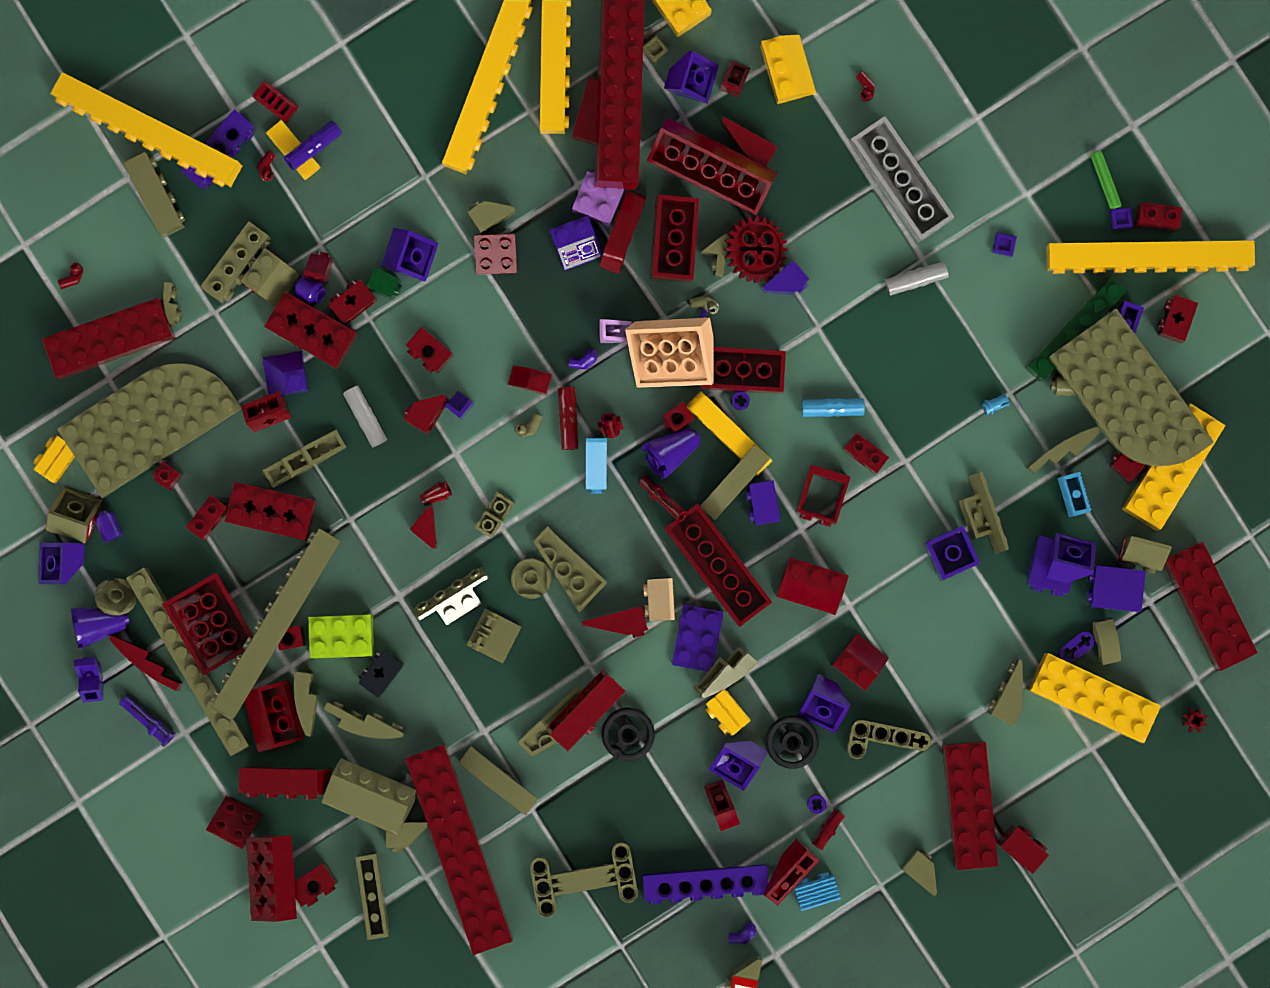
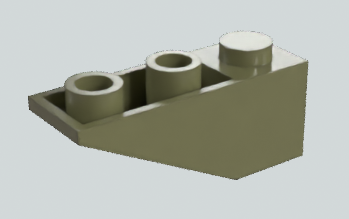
(1010, 699)

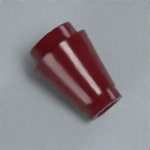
(436, 493)

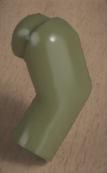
(706, 302)
(529, 428)

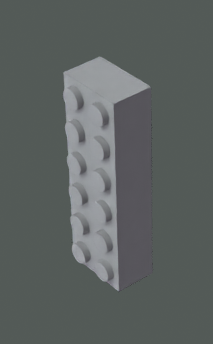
(901, 179)

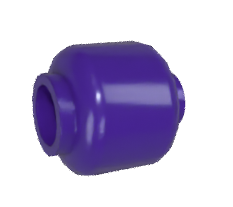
(309, 290)

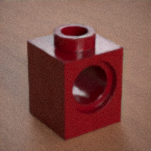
(682, 410)
(298, 641)

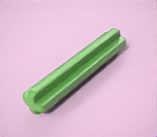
(1105, 180)

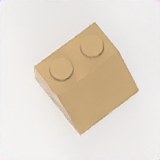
(660, 599)

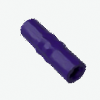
(312, 145)

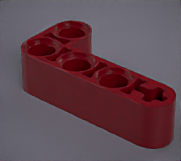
(622, 231)

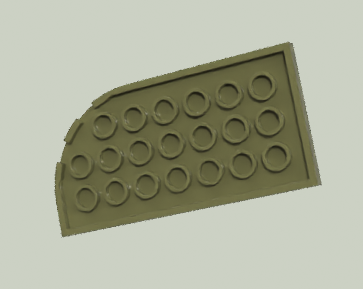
(146, 423)

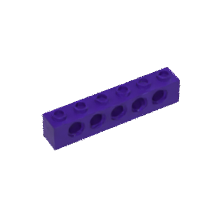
(715, 875)

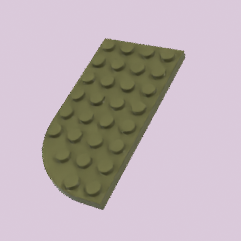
(1130, 395)

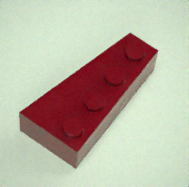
(283, 781)

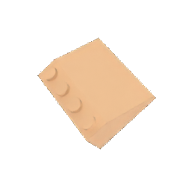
(671, 352)

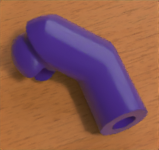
(585, 362)
(745, 936)

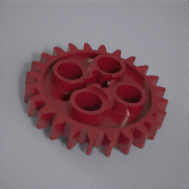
(756, 267)

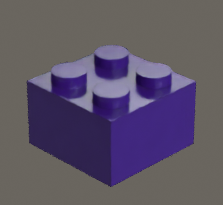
(951, 553)

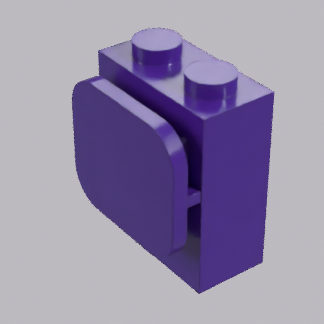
(1038, 569)
(1116, 589)

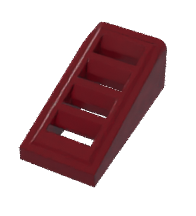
(272, 91)

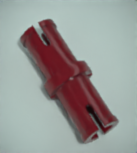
(828, 829)

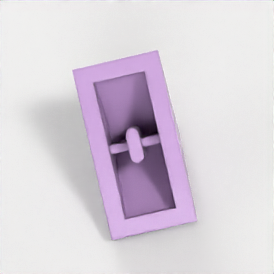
(613, 331)

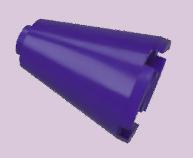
(670, 451)
(94, 625)

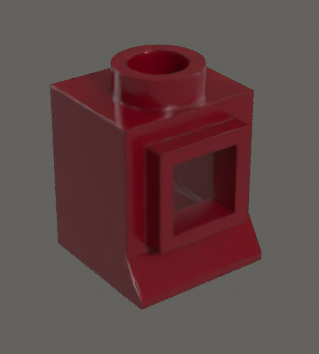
(166, 476)

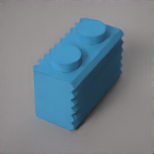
(1074, 494)
(817, 891)

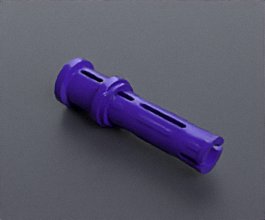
(157, 725)

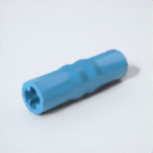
(833, 407)

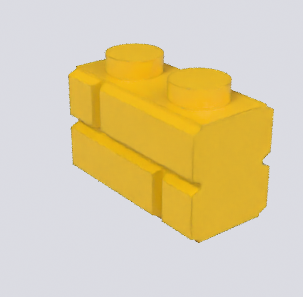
(54, 460)
(727, 712)

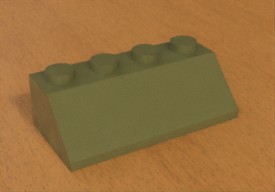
(369, 796)

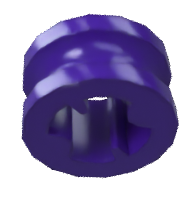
(736, 405)
(810, 805)

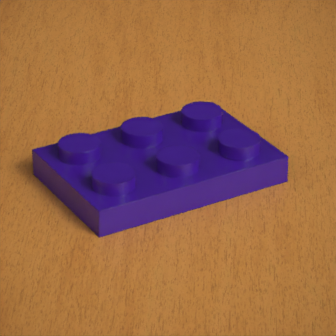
(697, 638)

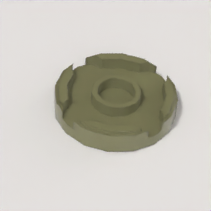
(531, 578)
(115, 597)

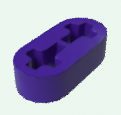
(1079, 650)

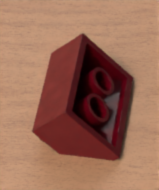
(812, 586)
(273, 716)

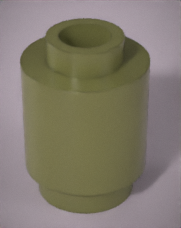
(1060, 387)

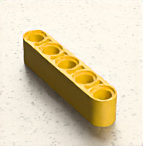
(722, 426)

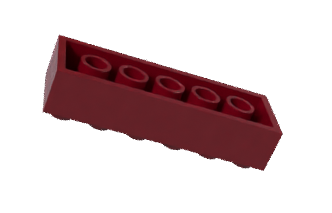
(711, 166)
(108, 338)
(718, 566)
(1209, 606)
(970, 805)

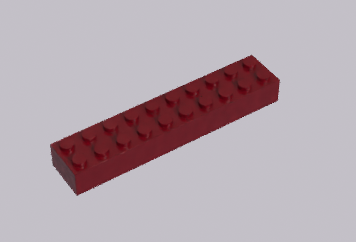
(619, 94)
(459, 849)

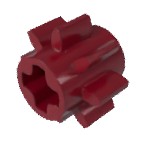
(610, 425)
(1189, 717)

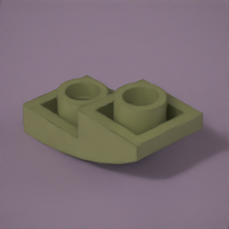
(172, 310)
(495, 514)
(1108, 642)

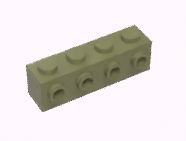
(235, 263)

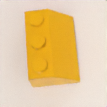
(787, 68)

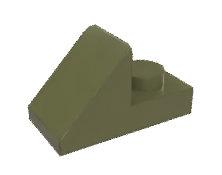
(716, 249)

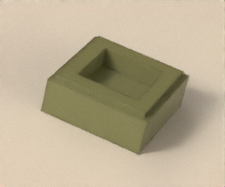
(655, 49)

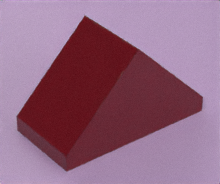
(735, 79)
(425, 528)

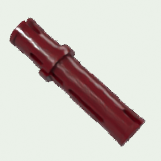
(648, 485)

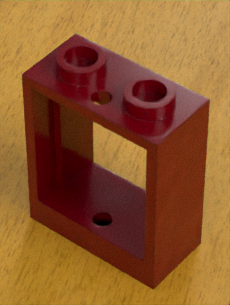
(829, 475)

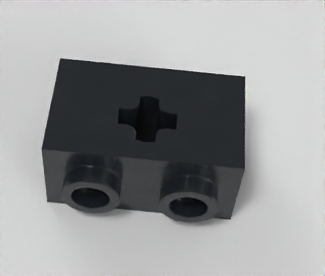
(391, 668)

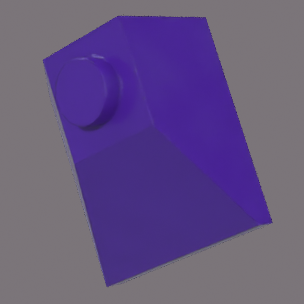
(692, 77)
(286, 373)
(1070, 559)
(59, 562)
(825, 704)
(738, 762)

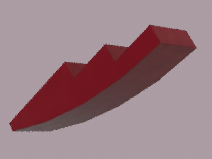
(140, 658)

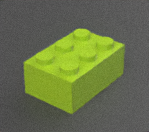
(341, 636)

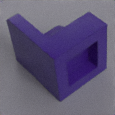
(459, 405)

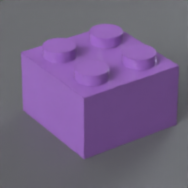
(597, 202)

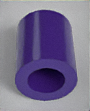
(108, 526)

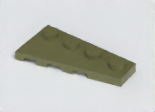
(573, 572)
(537, 737)

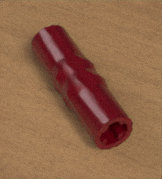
(568, 418)

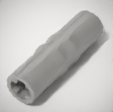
(916, 278)
(365, 416)

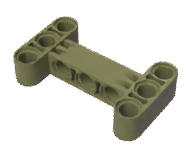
(583, 879)

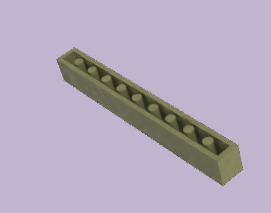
(274, 626)
(202, 686)

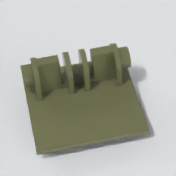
(493, 636)

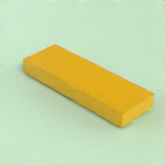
(286, 142)

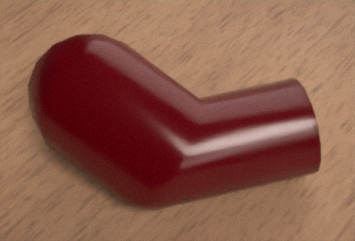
(264, 167)
(74, 276)

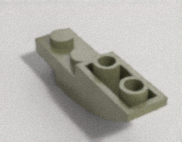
(371, 727)

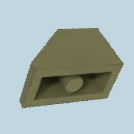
(489, 214)
(406, 835)
(921, 870)

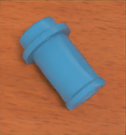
(995, 404)

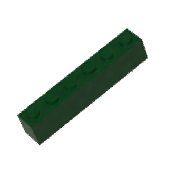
(1087, 316)

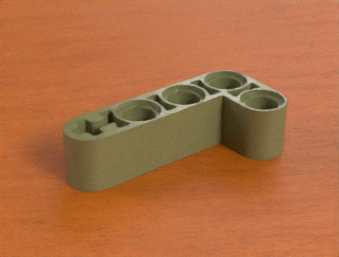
(889, 738)

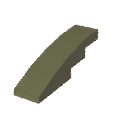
(1072, 445)
(303, 459)
(734, 482)
(498, 780)

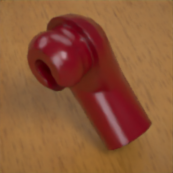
(868, 87)

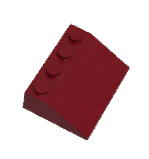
(209, 623)

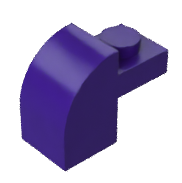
(90, 679)

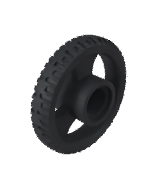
(794, 723)
(618, 749)

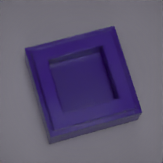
(1121, 218)
(1004, 244)

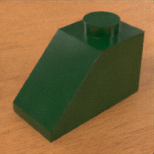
(384, 284)

